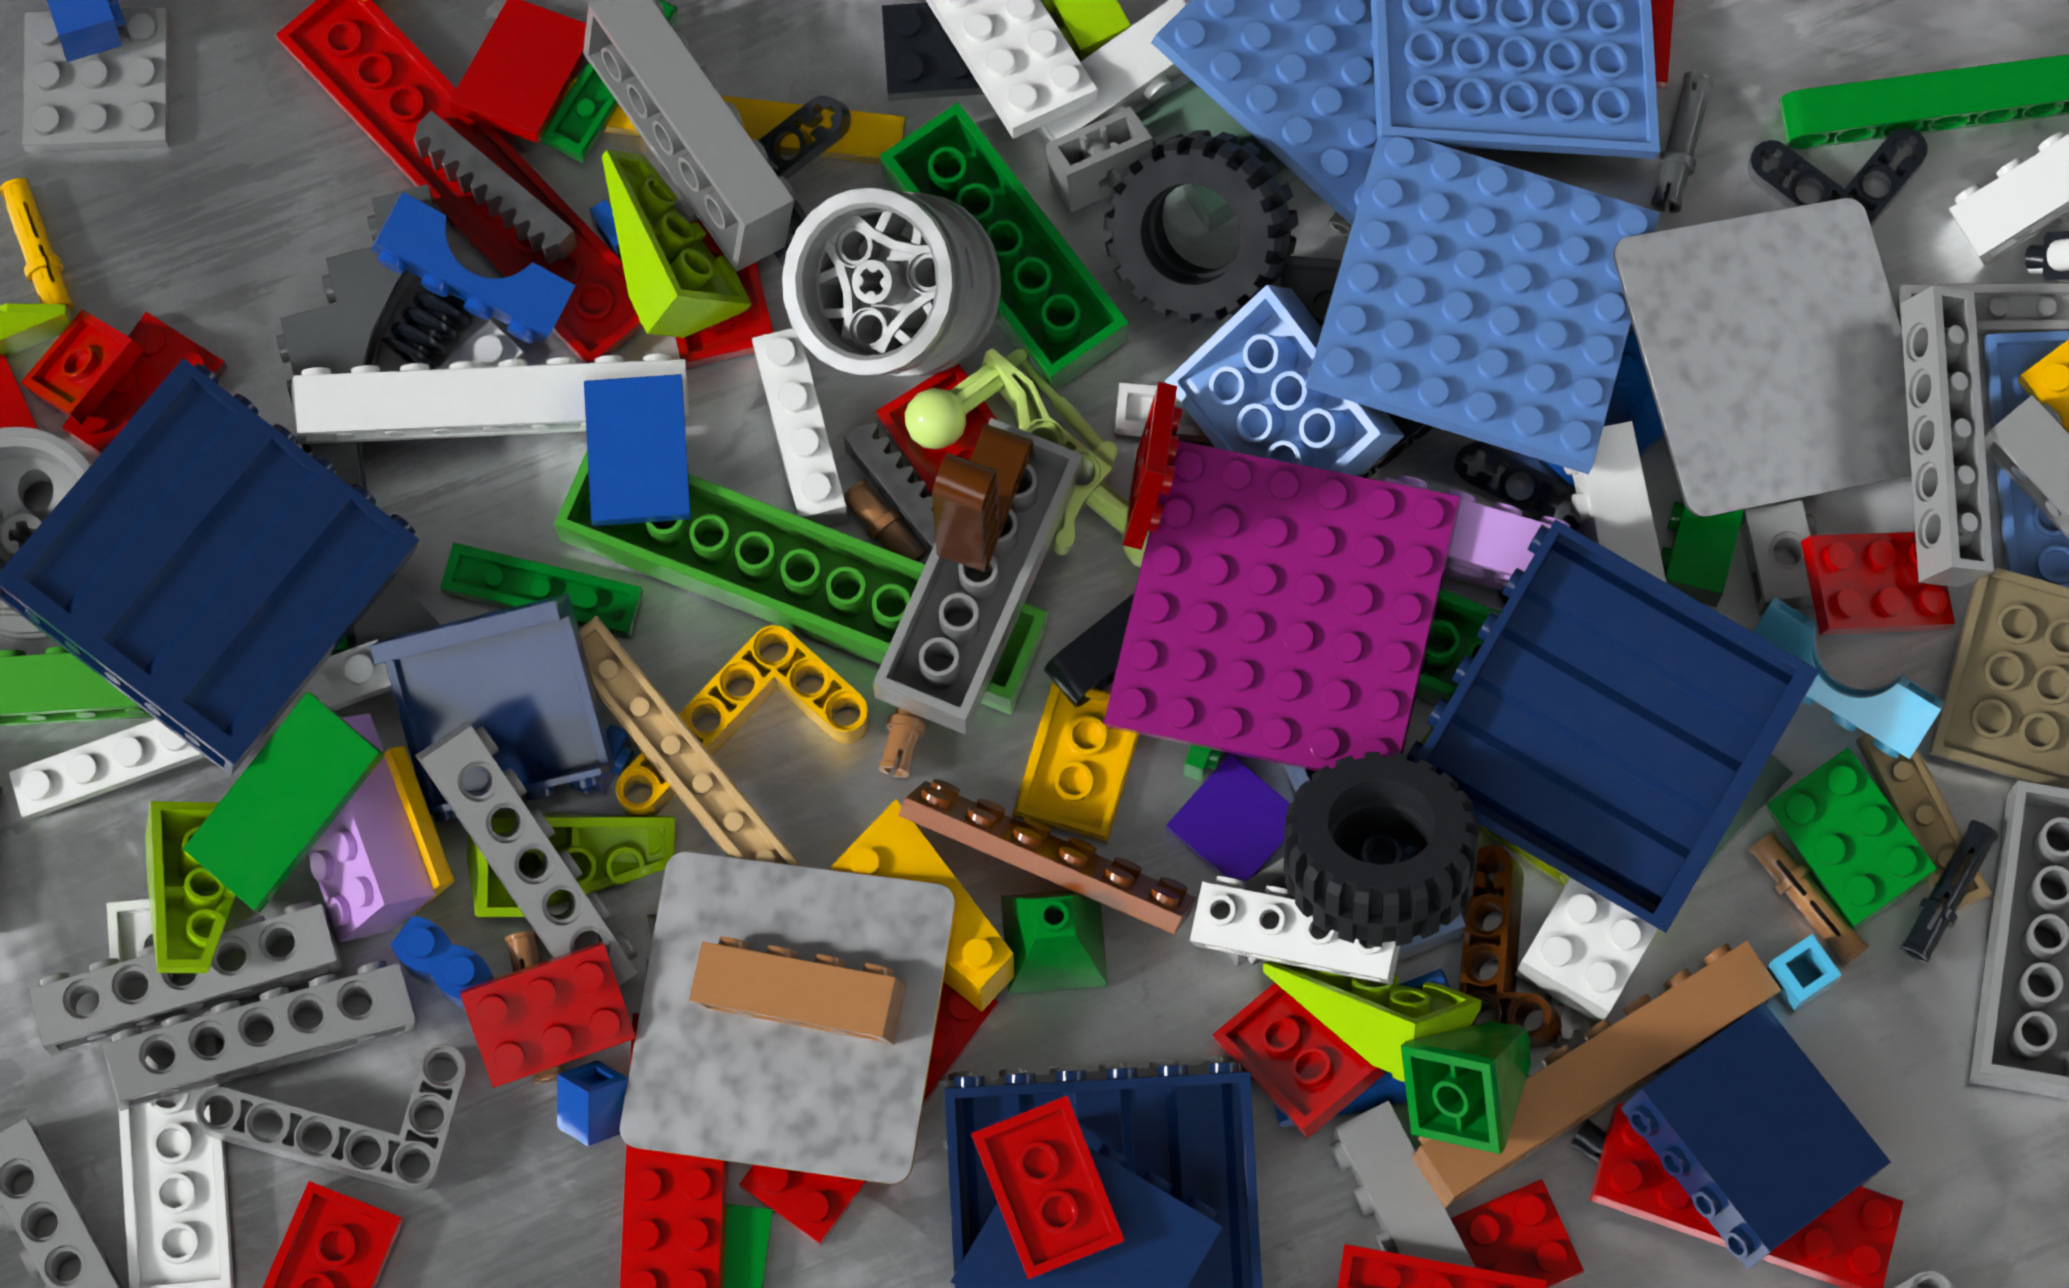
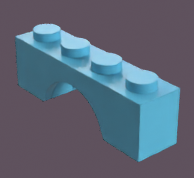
(1892, 714)

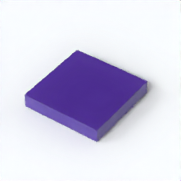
(1232, 821)

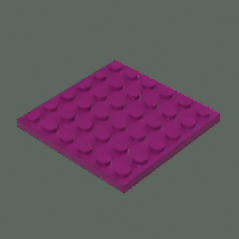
(1282, 610)

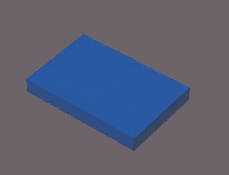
(637, 450)

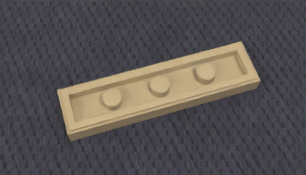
(1923, 810)

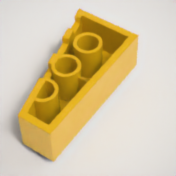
(977, 957)

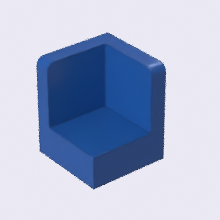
(590, 1102)

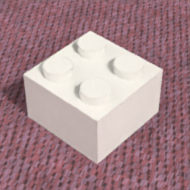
(1585, 951)

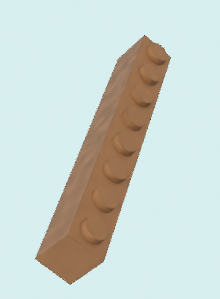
(1609, 1065)

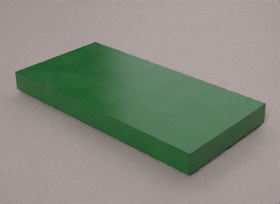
(283, 802)

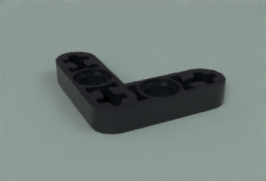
(810, 116)
(1806, 172)
(1545, 488)

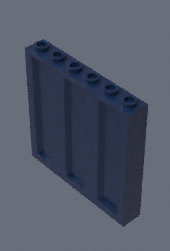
(206, 565)
(1612, 723)
(1172, 1124)

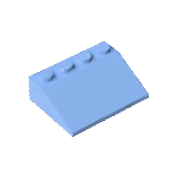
(1253, 398)

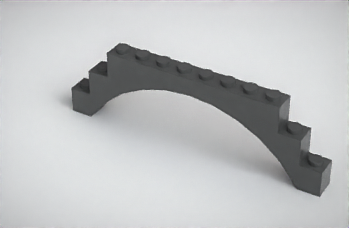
(342, 339)

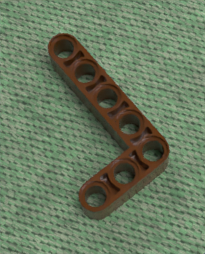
(976, 496)

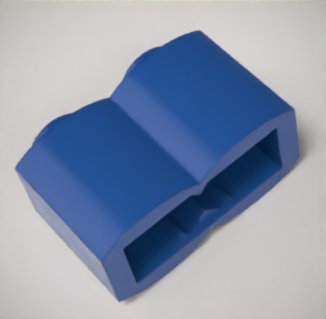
(433, 959)

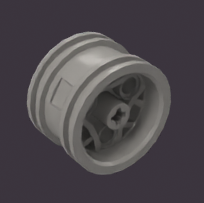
(839, 295)

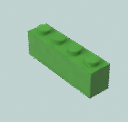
(57, 690)

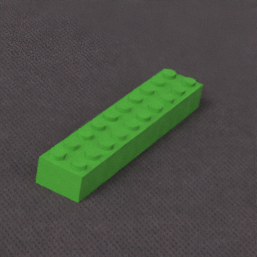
(784, 573)

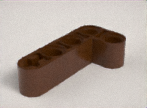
(1501, 945)

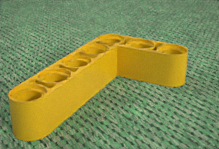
(735, 710)

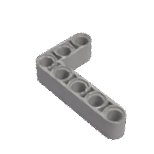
(344, 1133)

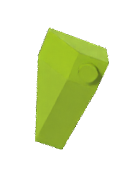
(184, 898)

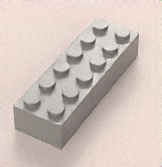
(690, 128)
(964, 615)
(2026, 969)

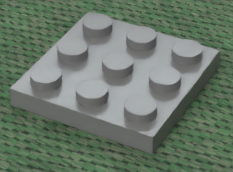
(100, 99)

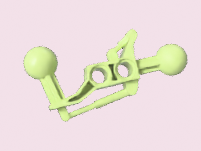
(938, 420)

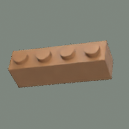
(798, 991)

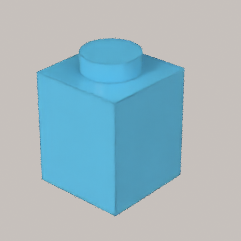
(1803, 973)

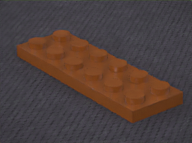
(1036, 851)

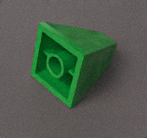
(1054, 941)
(1467, 1084)

